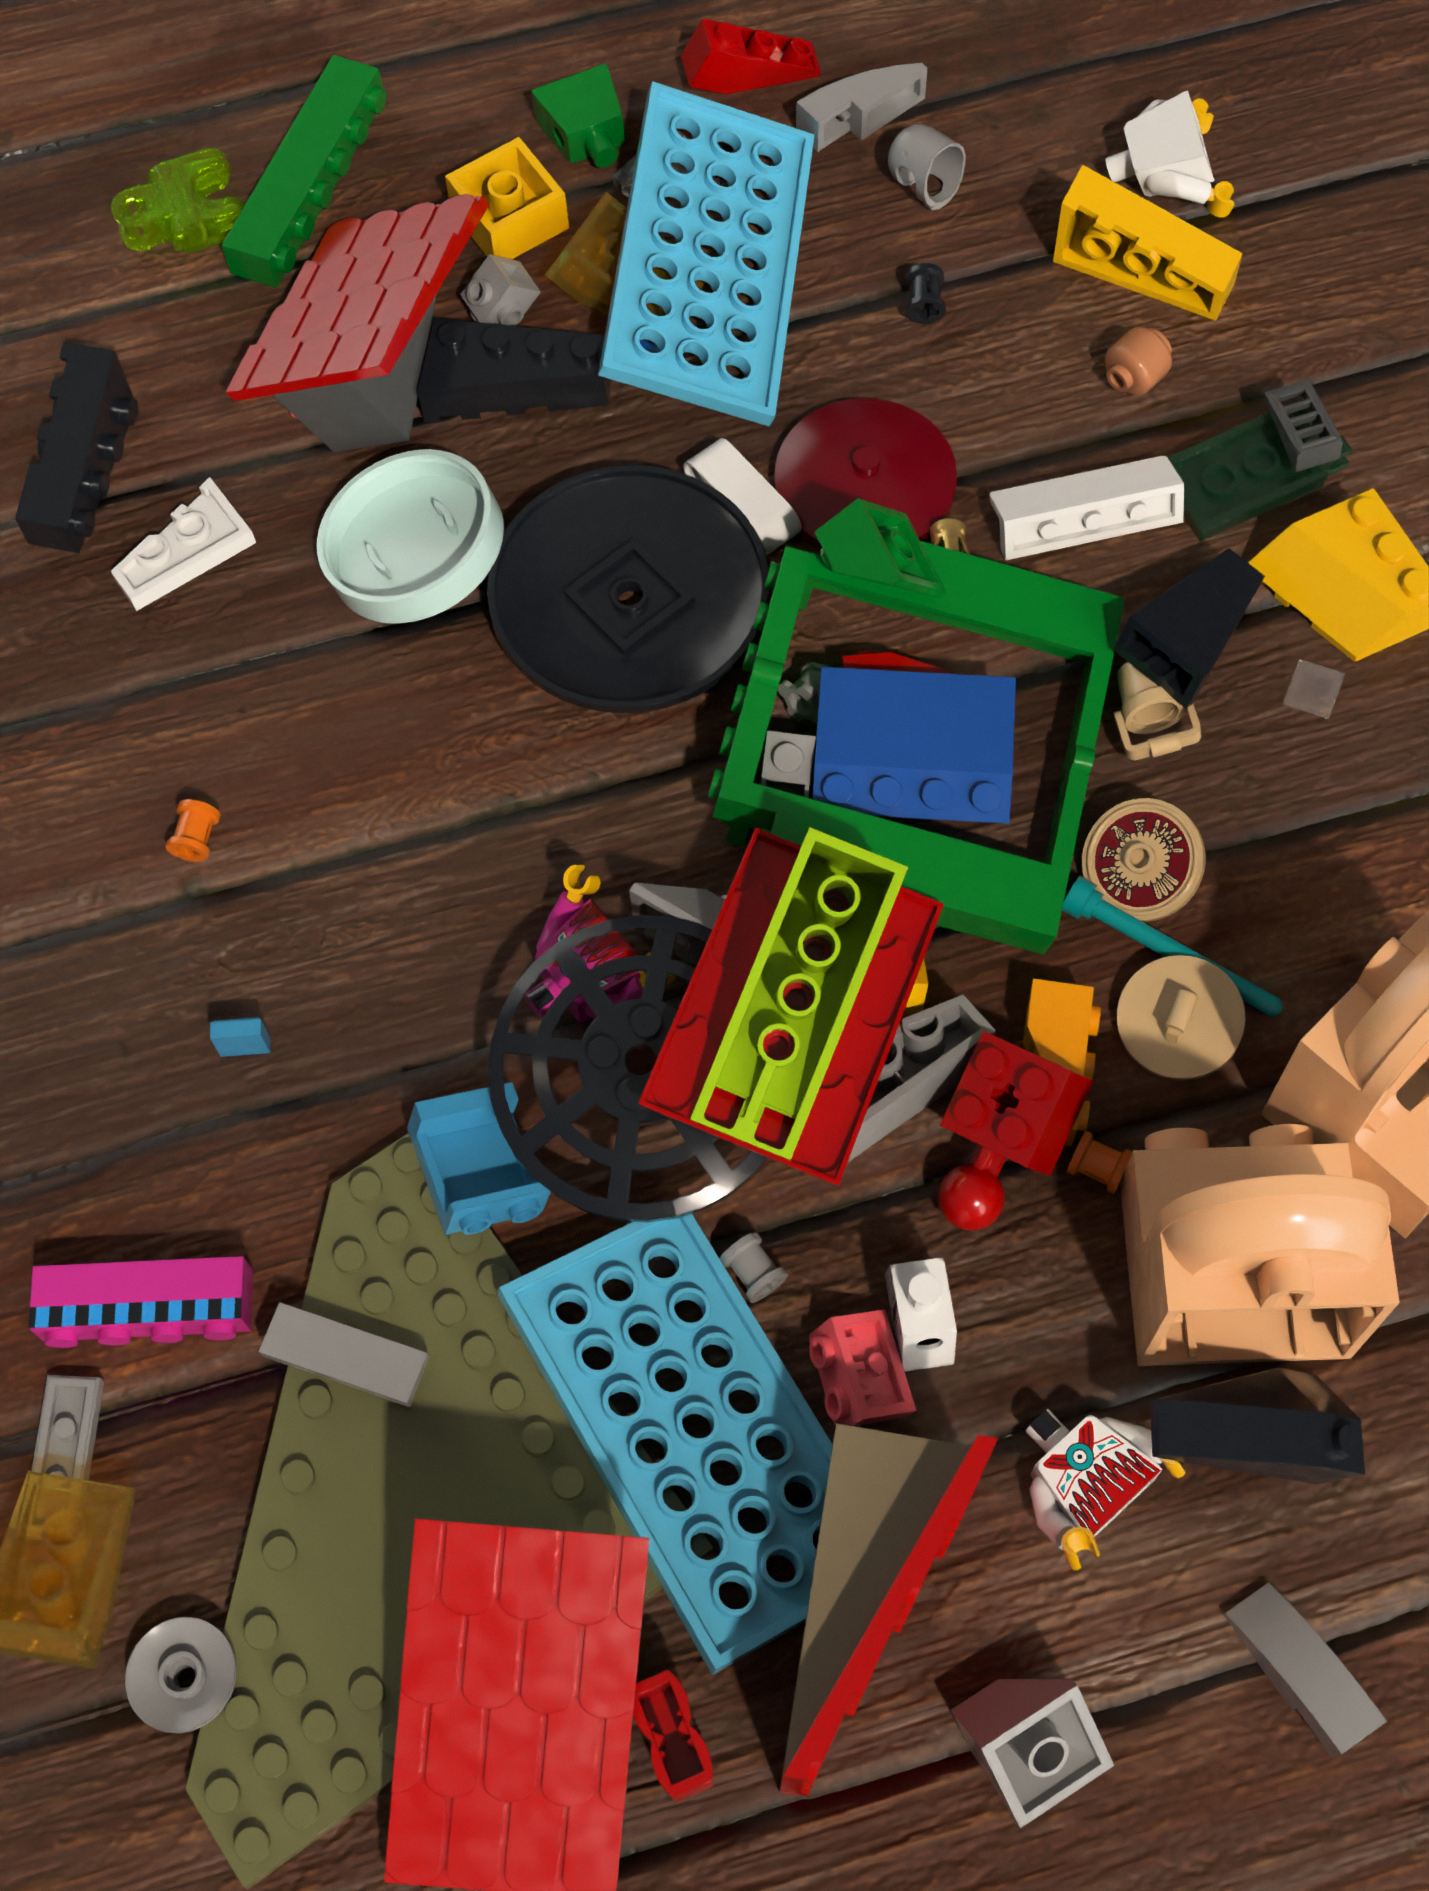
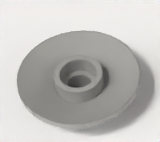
(156, 1668)

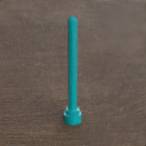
(1088, 902)

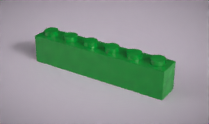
(304, 172)

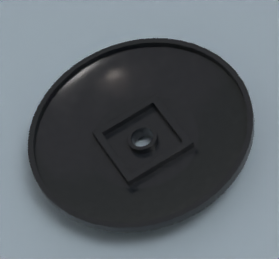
(618, 534)

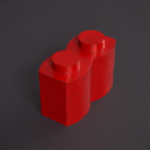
(676, 1747)

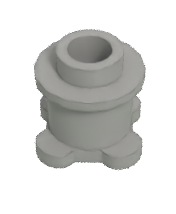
(803, 695)

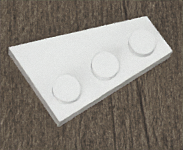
(188, 547)

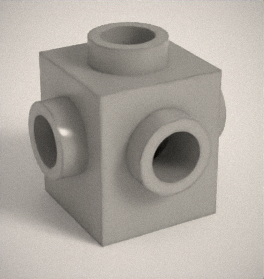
(500, 292)

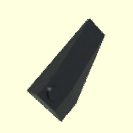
(1262, 1425)

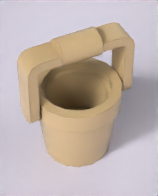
(1151, 710)

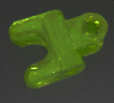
(176, 205)

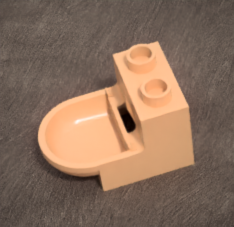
(1367, 1076)
(1253, 1249)

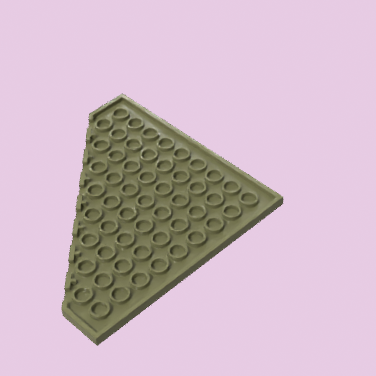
(338, 1503)

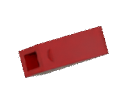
(741, 59)

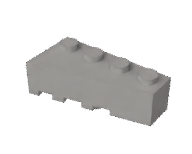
(921, 1066)

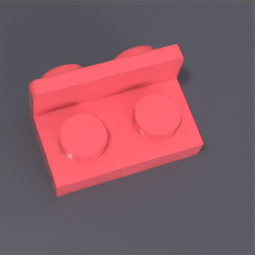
(860, 1369)

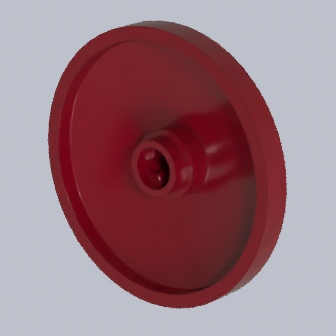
(866, 453)

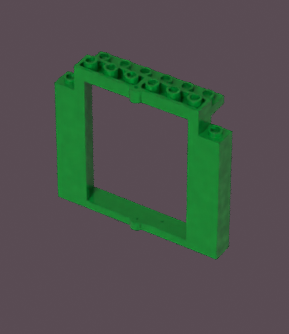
(981, 887)

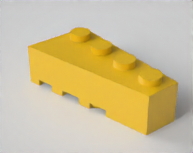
(1142, 247)

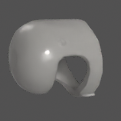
(926, 151)

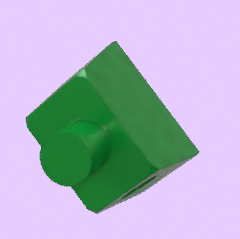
(582, 116)

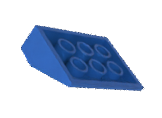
(916, 744)

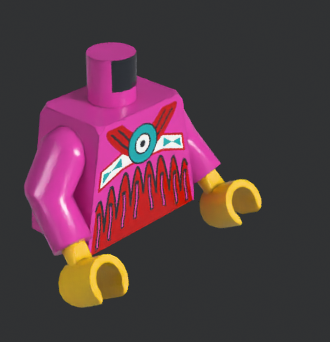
(566, 918)

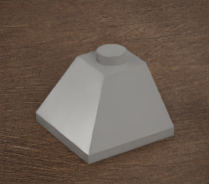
(678, 902)
(1033, 1742)

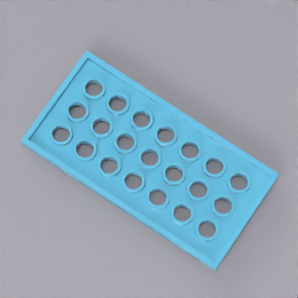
(643, 249)
(610, 1439)

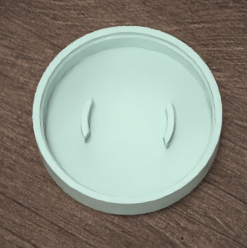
(410, 536)

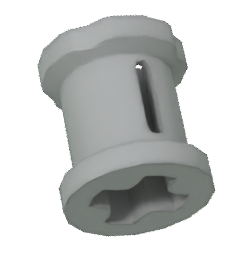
(753, 1267)

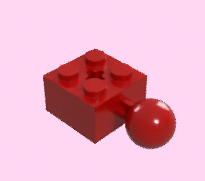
(985, 1113)

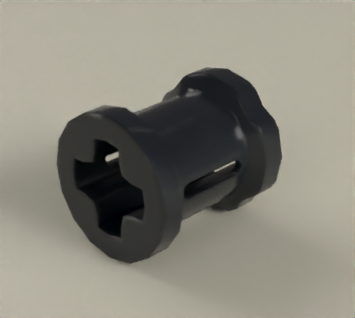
(925, 293)

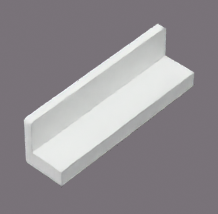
(1088, 507)

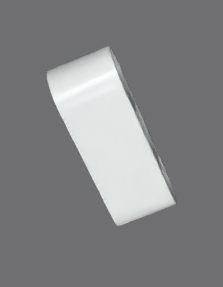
(740, 482)

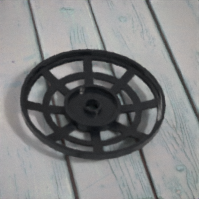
(605, 1075)

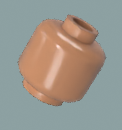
(1138, 360)

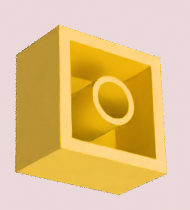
(522, 200)

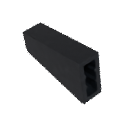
(1189, 625)

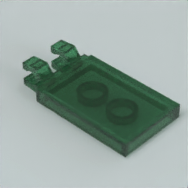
(1244, 475)

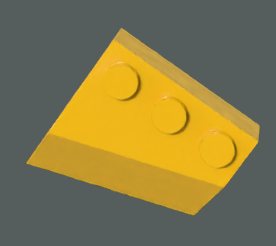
(1350, 575)

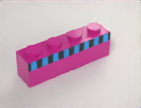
(141, 1301)

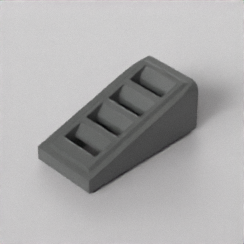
(1309, 453)

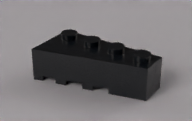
(508, 368)
(76, 449)

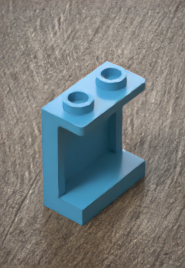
(470, 1163)

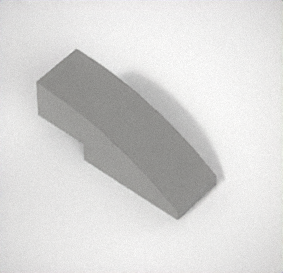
(861, 102)
(1305, 1670)

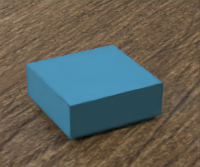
(240, 1037)

